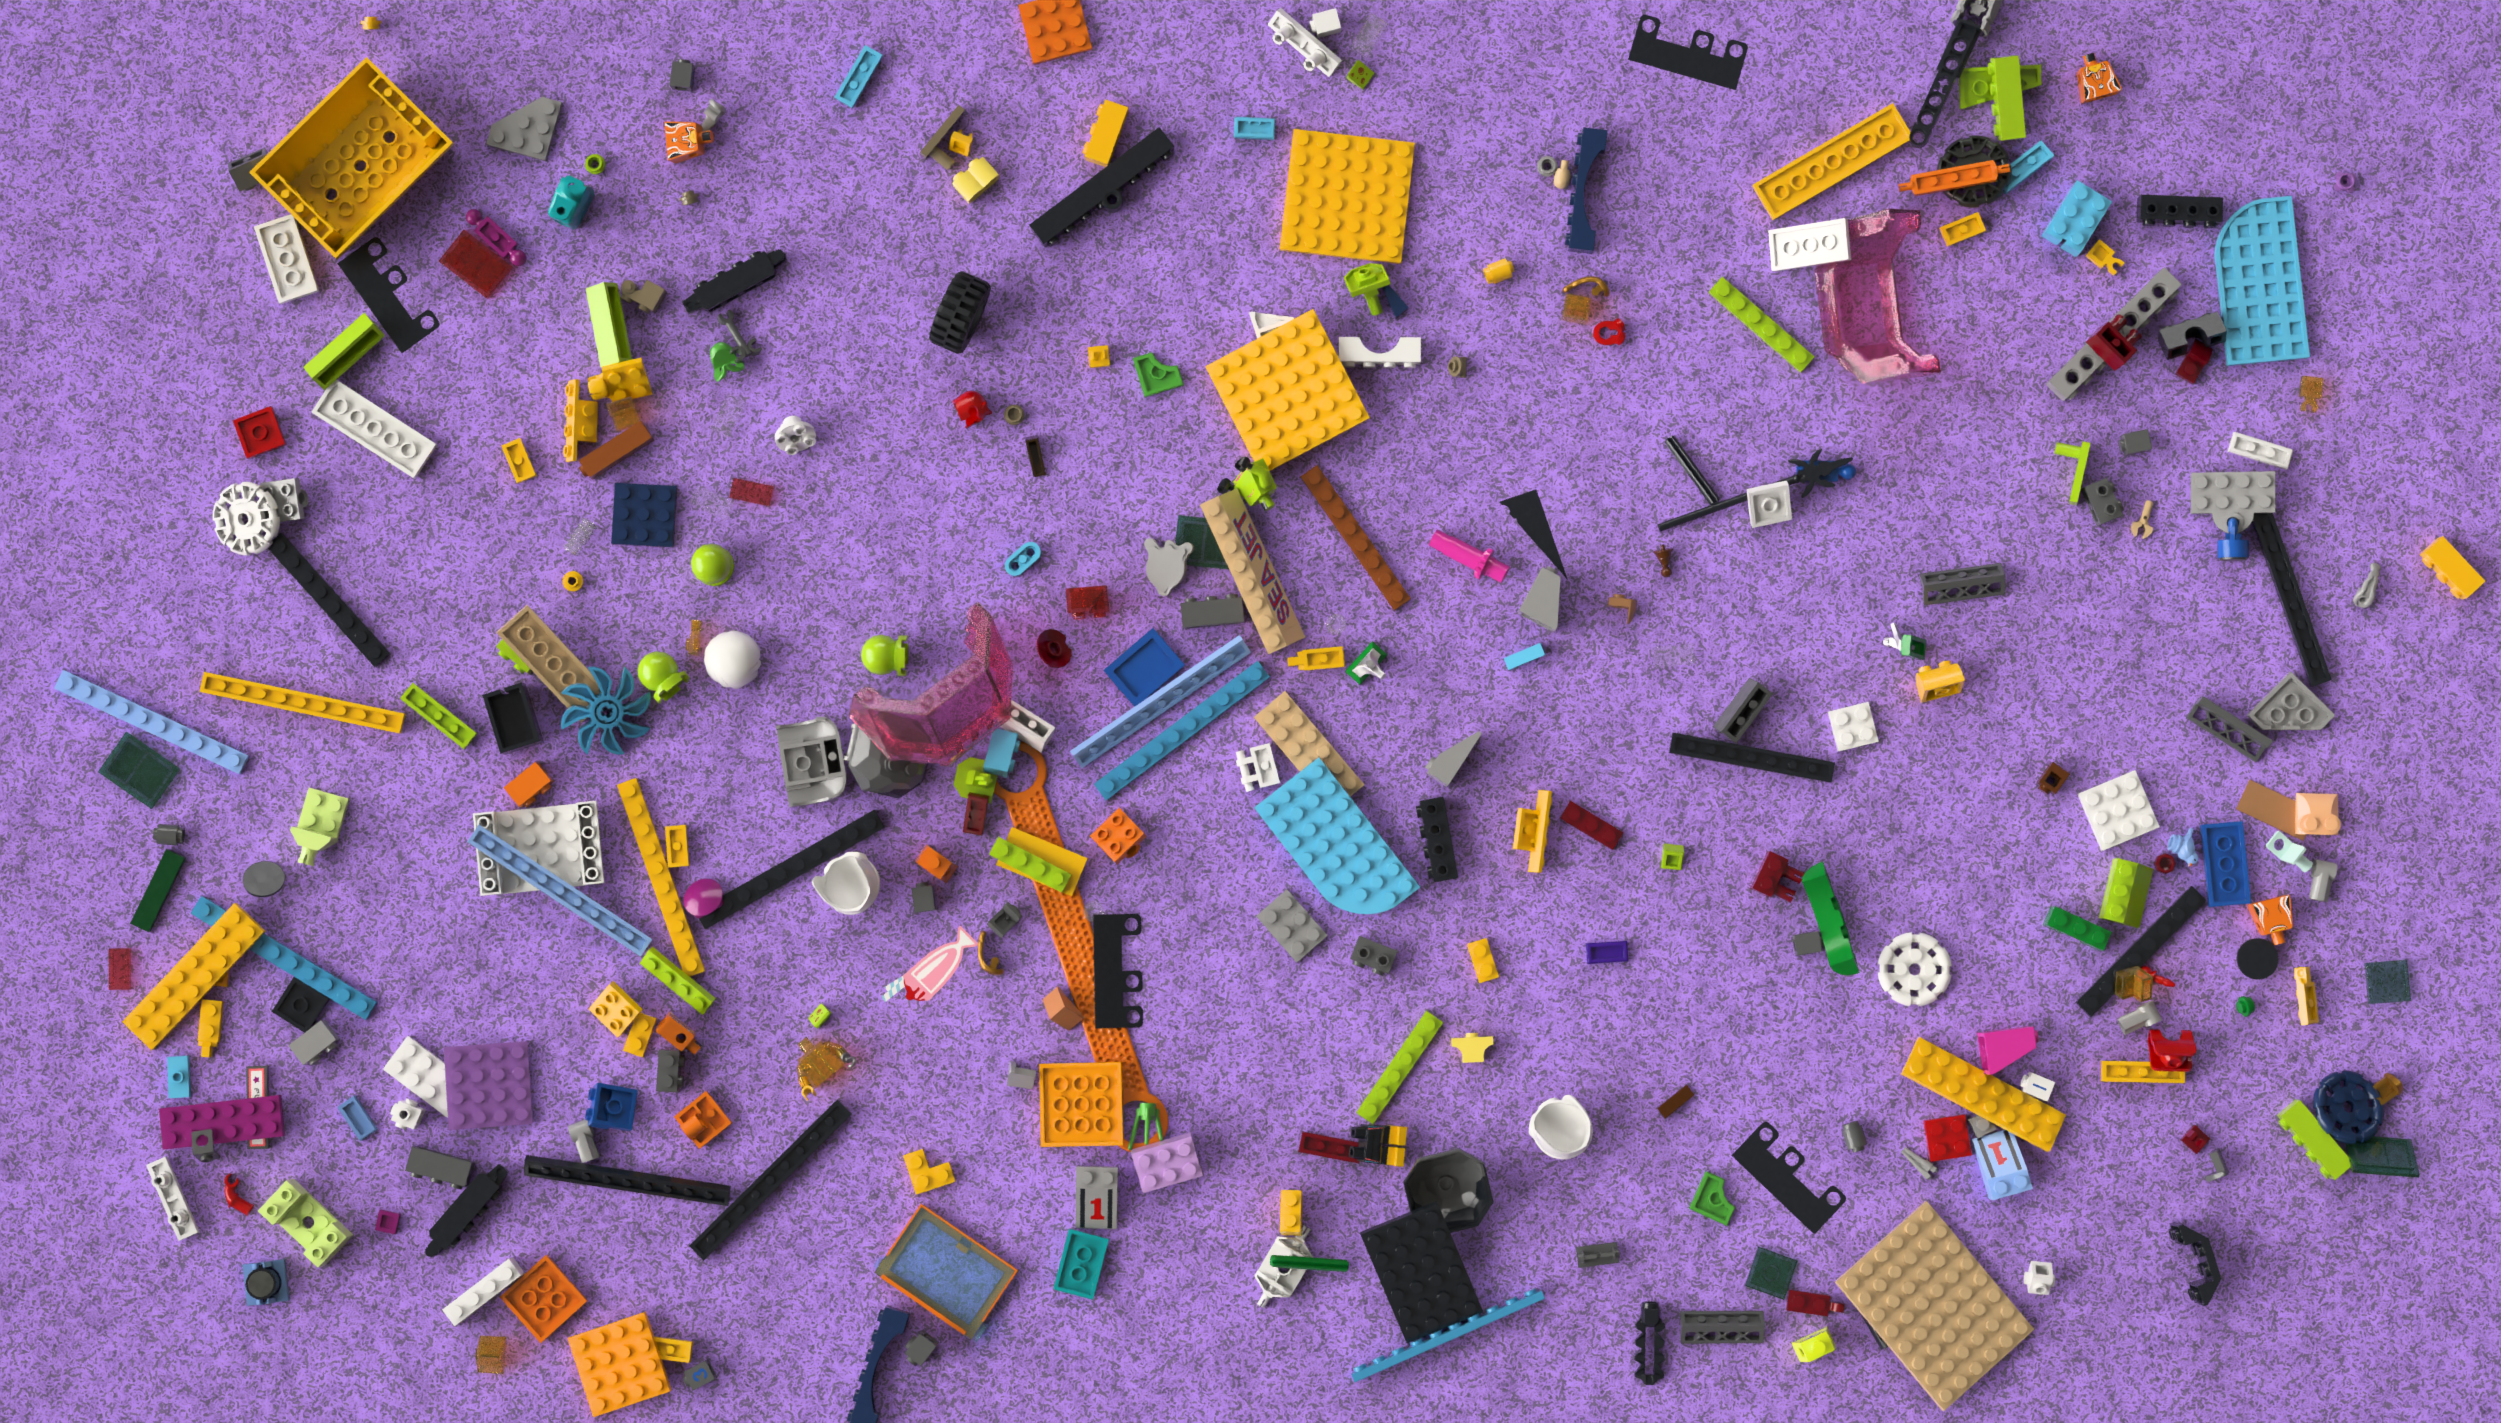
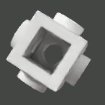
(414, 1112)
(2039, 1278)

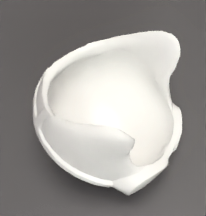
(849, 883)
(1561, 1127)

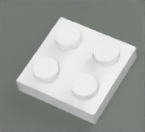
(1769, 504)
(1853, 726)

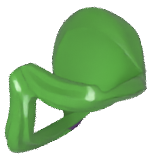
(722, 360)

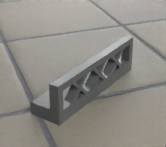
(1963, 579)
(2233, 722)
(1722, 1323)

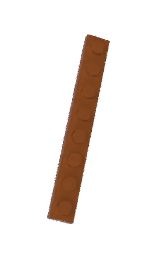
(1355, 537)

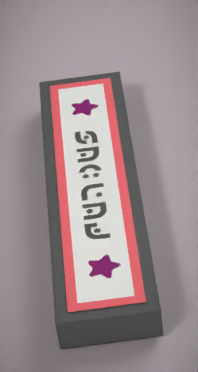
(257, 1086)

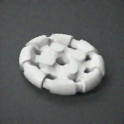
(256, 518)
(1923, 978)

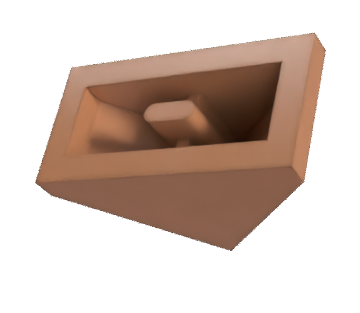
(1061, 1009)

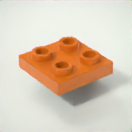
(1119, 836)
(702, 1119)

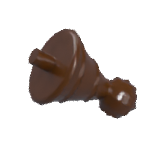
(1664, 558)

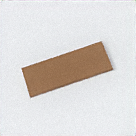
(2269, 808)

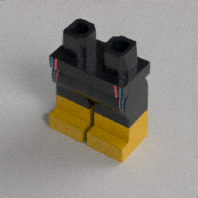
(1371, 1143)

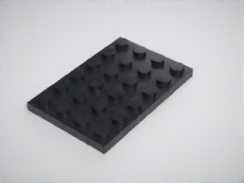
(1421, 1272)

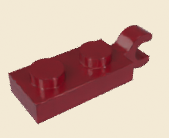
(1811, 1303)

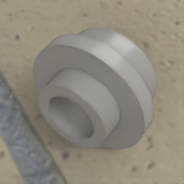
(1550, 160)

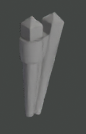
(1921, 1164)

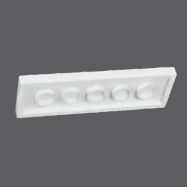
(374, 428)

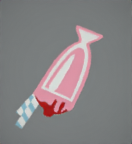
(932, 971)

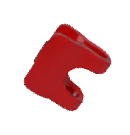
(2169, 1054)

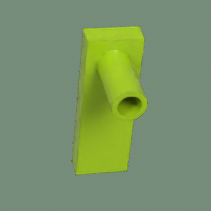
(2081, 454)

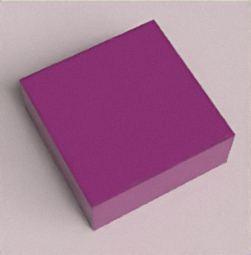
(387, 1221)

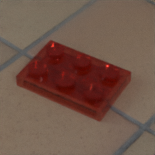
(475, 264)

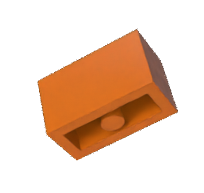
(529, 784)

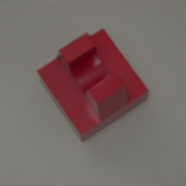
(2195, 1139)

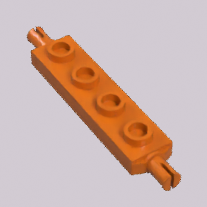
(1954, 178)

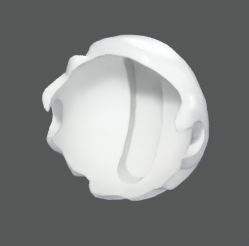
(732, 659)

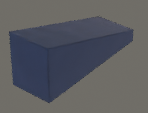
(1395, 302)

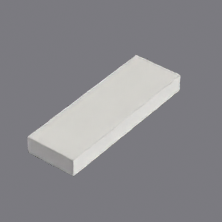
(2260, 450)

